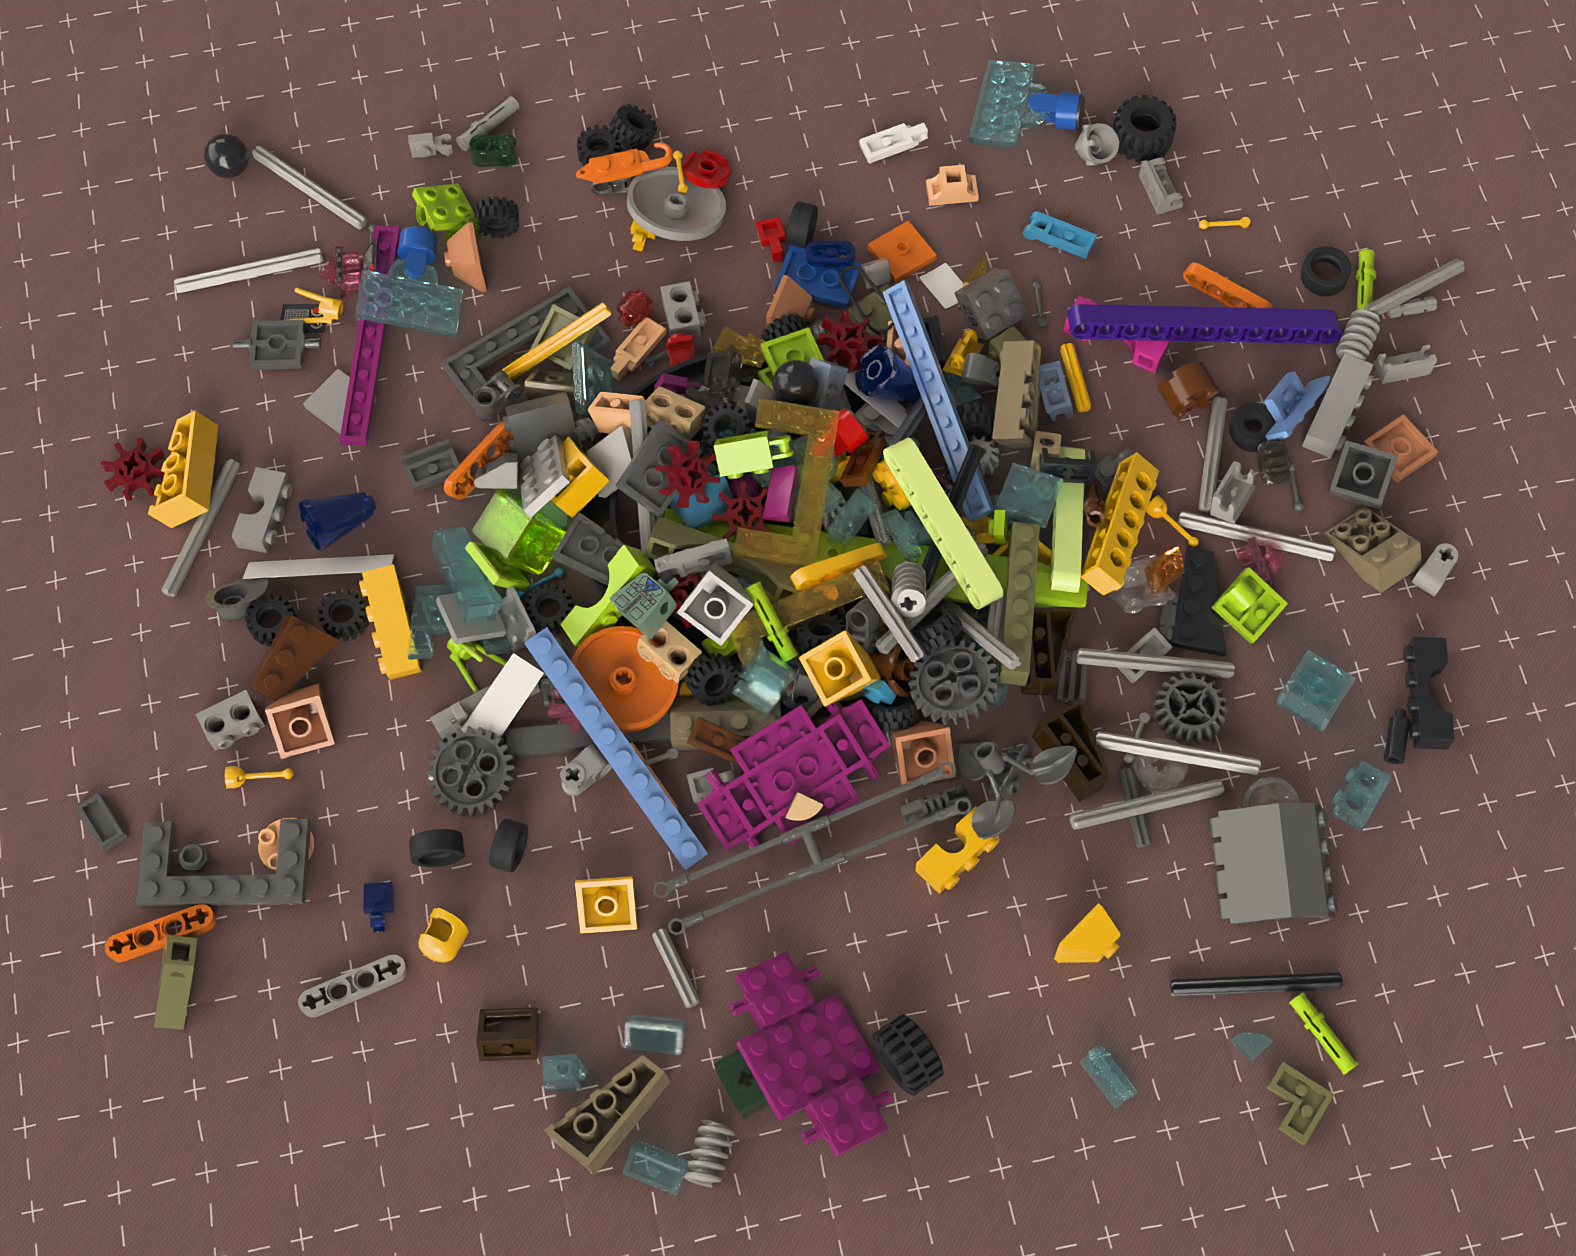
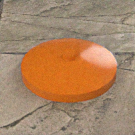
(622, 680)

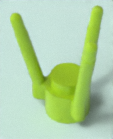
(465, 651)

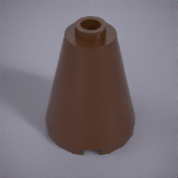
(894, 669)

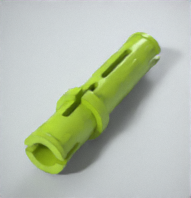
(1365, 277)
(771, 621)
(1323, 1033)

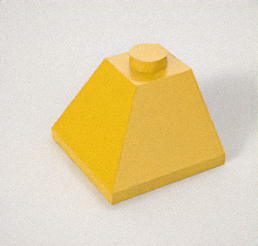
(839, 668)
(1090, 939)

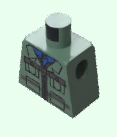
(646, 602)

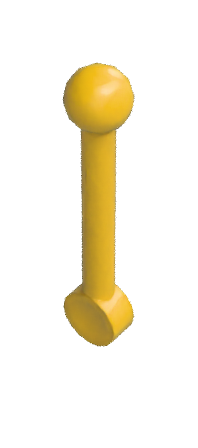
(682, 188)
(1244, 222)

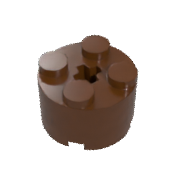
(1188, 389)

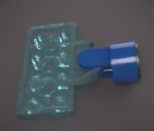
(1014, 102)
(411, 289)

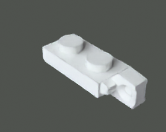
(892, 141)

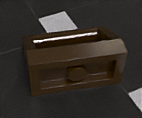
(508, 1044)

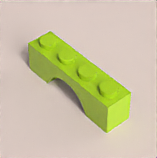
(623, 569)

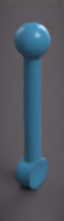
(559, 573)

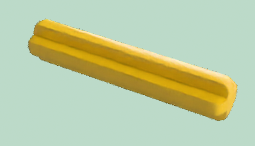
(1075, 377)

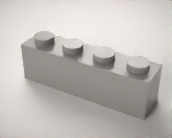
(1337, 405)

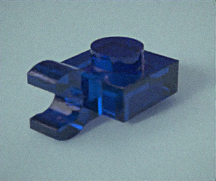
(377, 901)

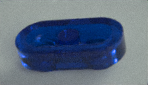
(830, 253)

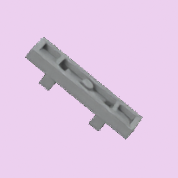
(458, 713)

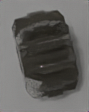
(1273, 462)

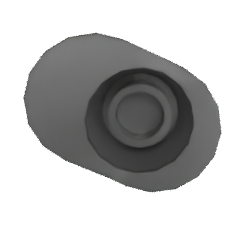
(234, 598)

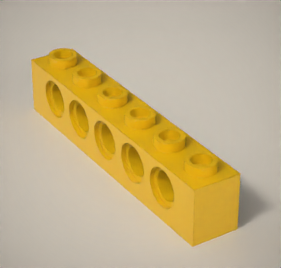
(1123, 519)

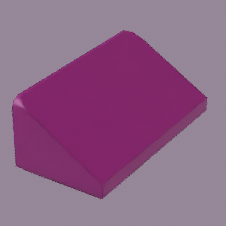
(781, 493)

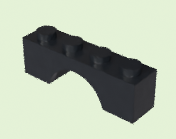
(1430, 724)

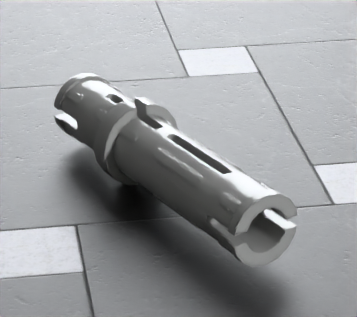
(489, 122)

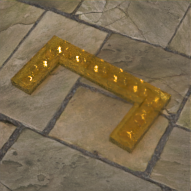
(821, 429)
(803, 606)

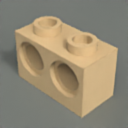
(676, 411)
(674, 646)

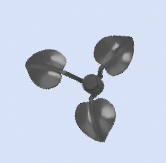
(986, 759)

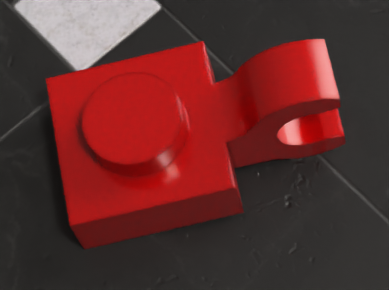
(772, 235)

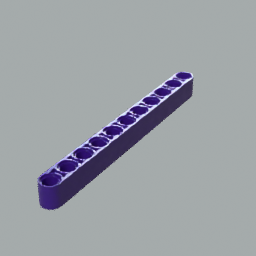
(1203, 324)

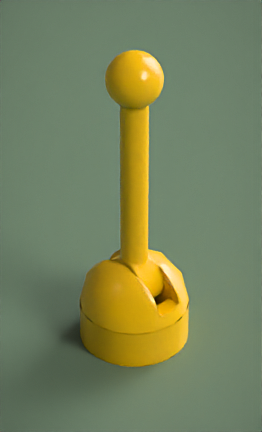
(1158, 509)
(236, 776)

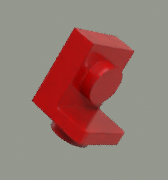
(680, 348)

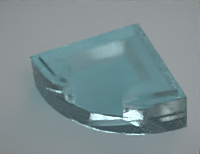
(1251, 1044)

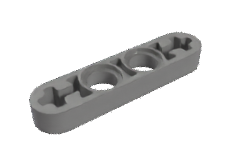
(354, 990)

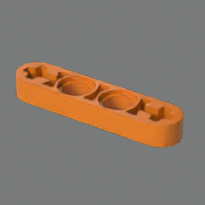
(1222, 288)
(478, 455)
(159, 928)

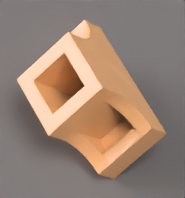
(952, 186)

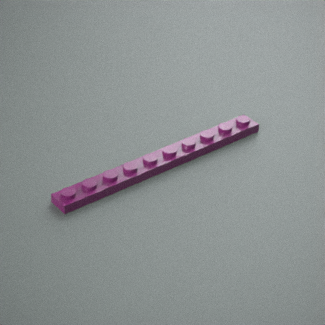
(368, 352)

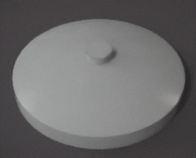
(669, 214)

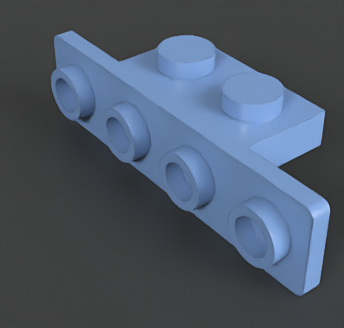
(1291, 401)

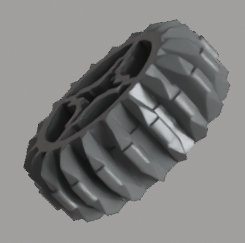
(1205, 724)

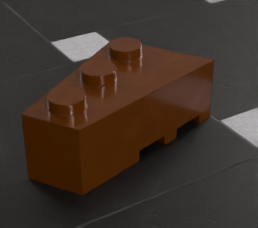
(290, 657)

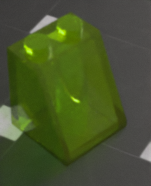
(516, 536)

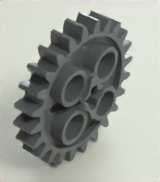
(961, 702)
(492, 781)

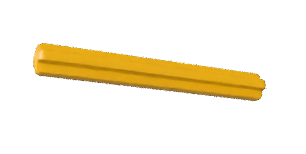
(557, 341)

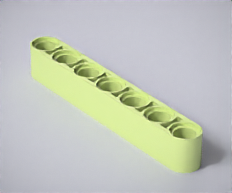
(943, 523)
(1067, 531)

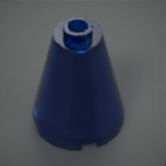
(886, 376)
(335, 516)

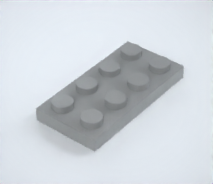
(543, 475)

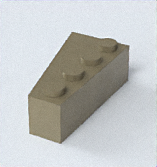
(1018, 395)
(609, 1115)

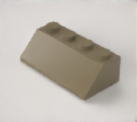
(731, 715)

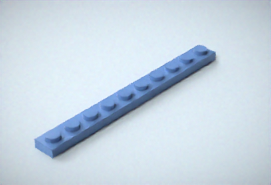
(935, 394)
(616, 748)

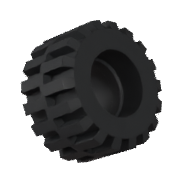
(1147, 113)
(907, 1054)

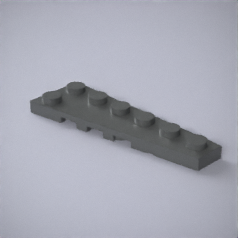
(590, 550)

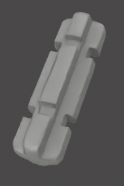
(1413, 307)

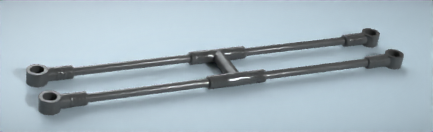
(806, 832)

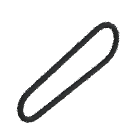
(854, 301)

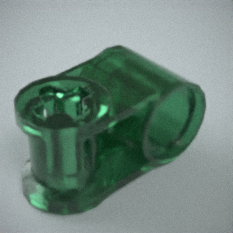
(491, 151)

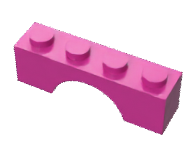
(1144, 353)

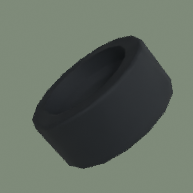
(1330, 255)
(436, 848)

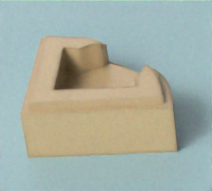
(803, 808)

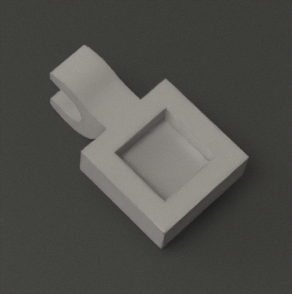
(426, 145)
(700, 785)

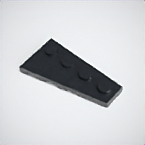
(1196, 623)

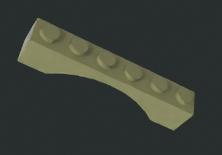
(673, 537)
(1020, 599)

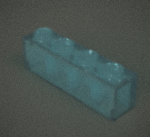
(463, 576)

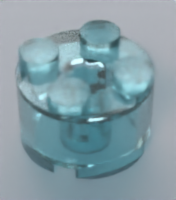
(764, 681)

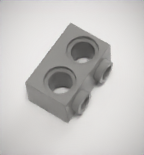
(682, 311)
(227, 714)

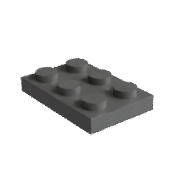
(641, 478)

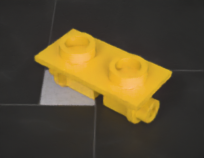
(966, 344)

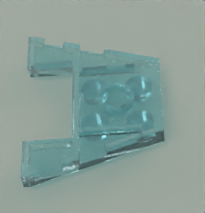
(428, 621)

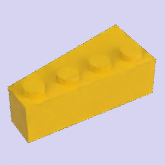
(187, 471)
(390, 620)

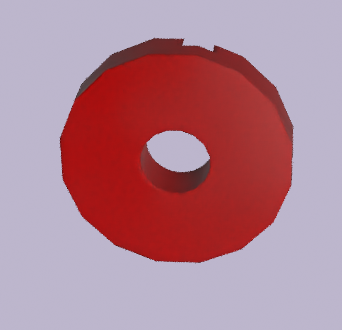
(695, 173)

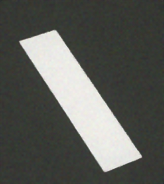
(316, 566)
(500, 704)

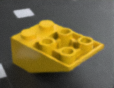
(584, 479)

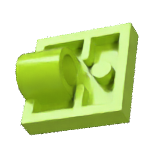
(441, 206)
(1249, 605)

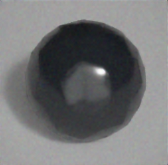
(226, 156)
(795, 382)

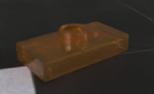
(1164, 570)

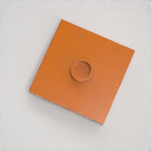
(904, 250)

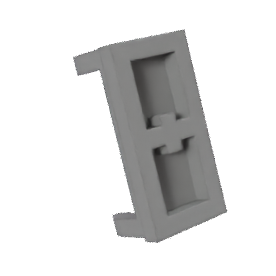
(1159, 186)
(1404, 365)
(1232, 494)
(516, 621)

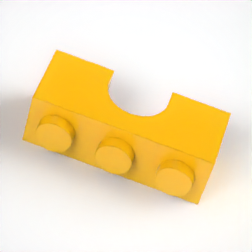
(943, 868)

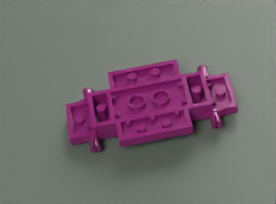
(792, 759)
(809, 1055)

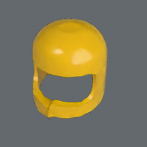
(440, 940)

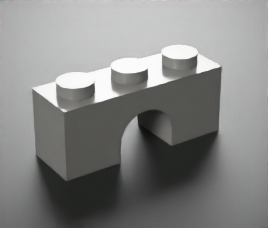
(258, 530)

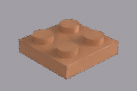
(1405, 441)

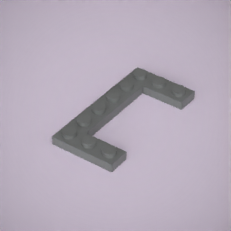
(465, 365)
(161, 889)

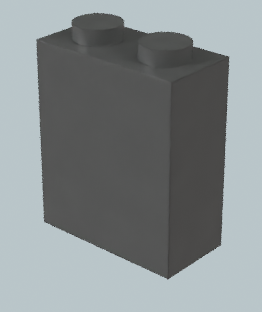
(538, 420)

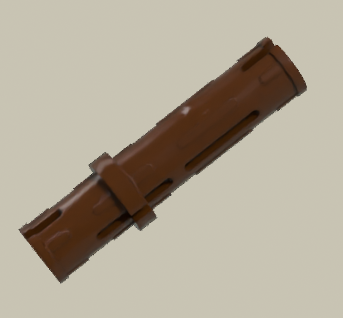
(1093, 505)

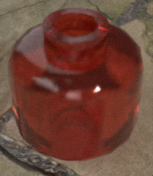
(634, 308)

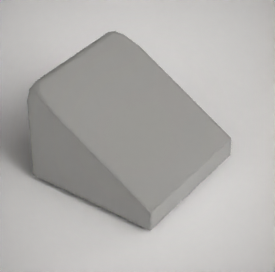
(877, 271)

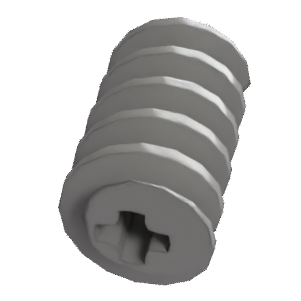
(1359, 334)
(909, 589)
(709, 1153)

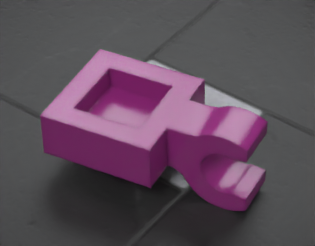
(674, 383)

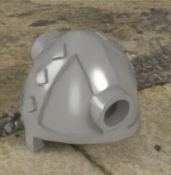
(1097, 144)

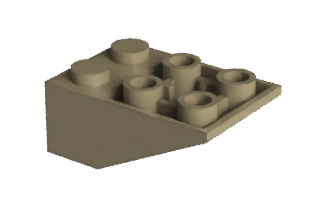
(1376, 548)

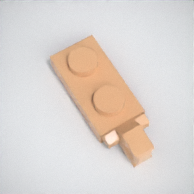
(637, 347)

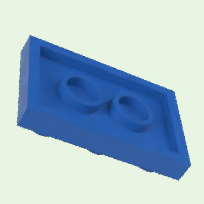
(819, 282)

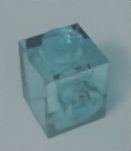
(563, 1072)

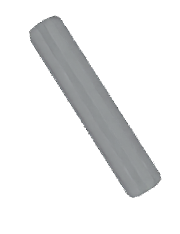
(676, 968)

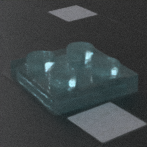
(1029, 495)

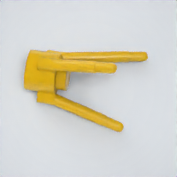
(329, 307)

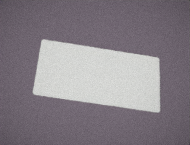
(888, 408)

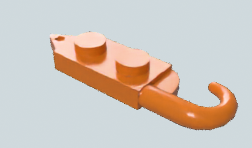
(623, 165)

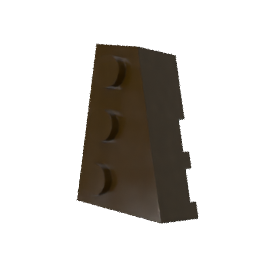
(1048, 646)
(1072, 728)

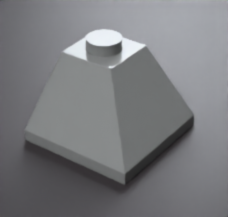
(716, 604)

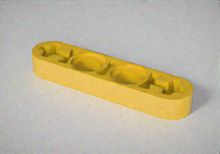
(838, 565)

